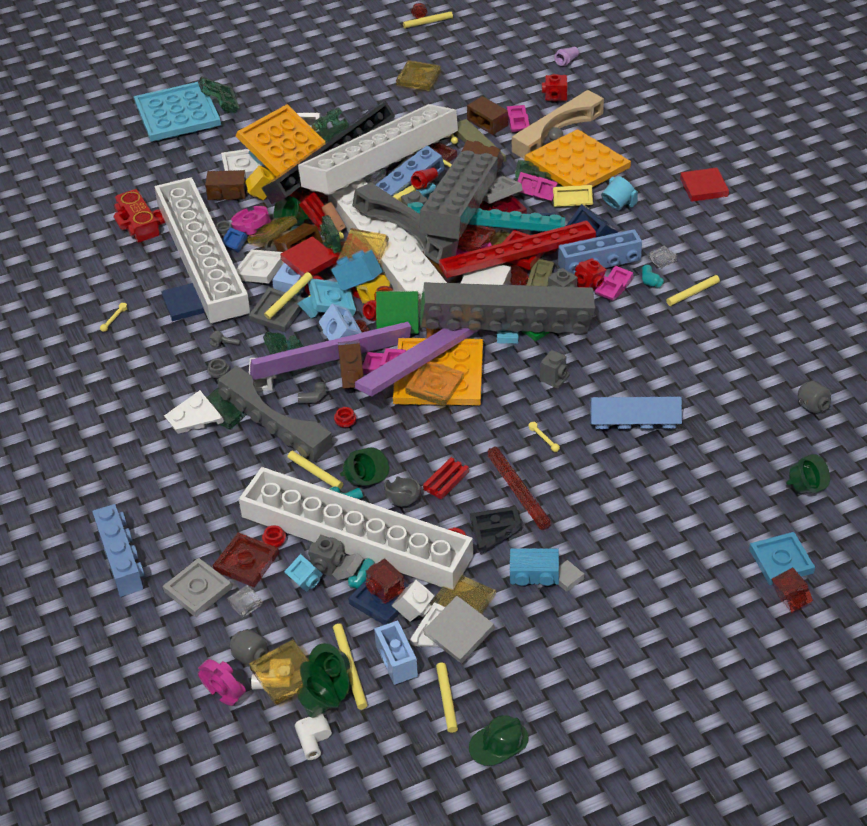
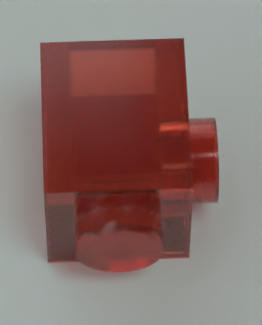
(384, 580)
(792, 589)

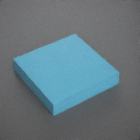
(327, 292)

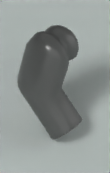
(314, 396)

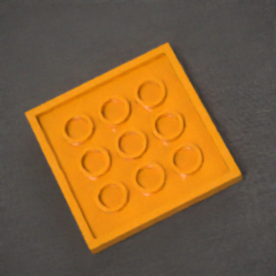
(280, 139)
(578, 160)
(464, 356)

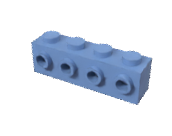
(401, 177)
(607, 250)
(635, 410)
(118, 551)

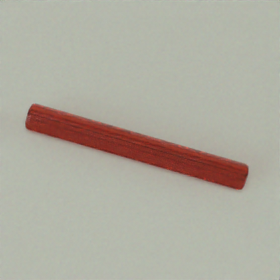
(519, 488)

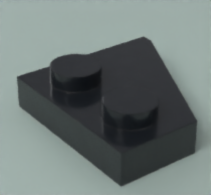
(494, 526)

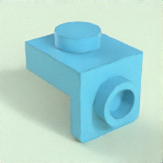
(304, 573)

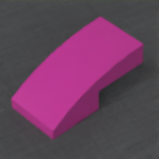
(517, 118)
(537, 186)
(615, 283)
(376, 360)

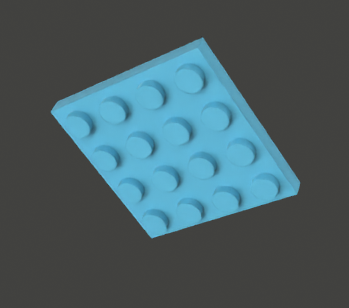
(176, 111)

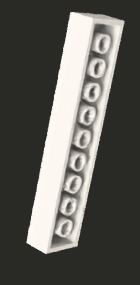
(377, 149)
(202, 250)
(402, 260)
(362, 527)

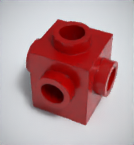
(555, 87)
(590, 274)

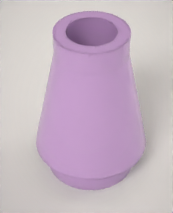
(565, 56)

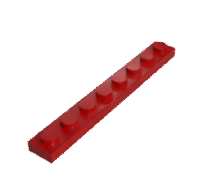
(515, 249)

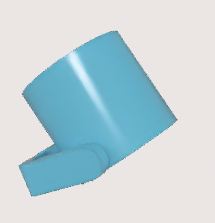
(619, 193)

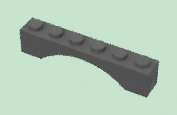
(378, 203)
(305, 436)

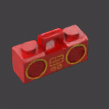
(135, 216)

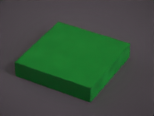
(397, 308)

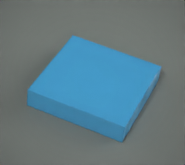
(781, 554)

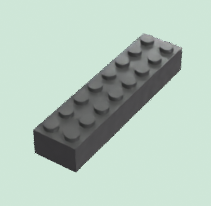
(458, 195)
(506, 307)

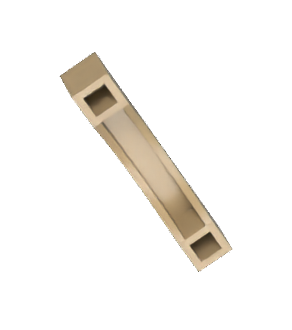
(580, 109)

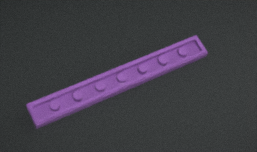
(326, 351)
(411, 360)

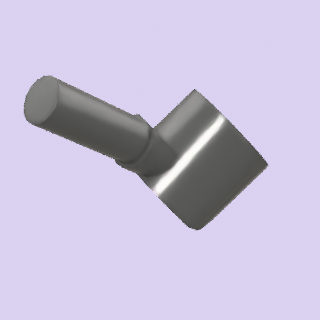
(217, 337)

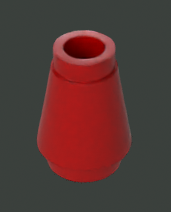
(422, 178)

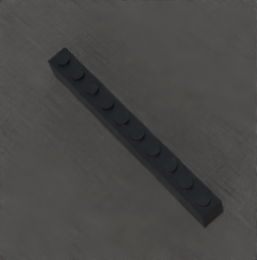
(289, 180)

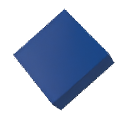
(234, 239)

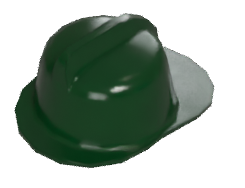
(290, 207)
(365, 467)
(809, 474)
(335, 664)
(317, 690)
(498, 741)

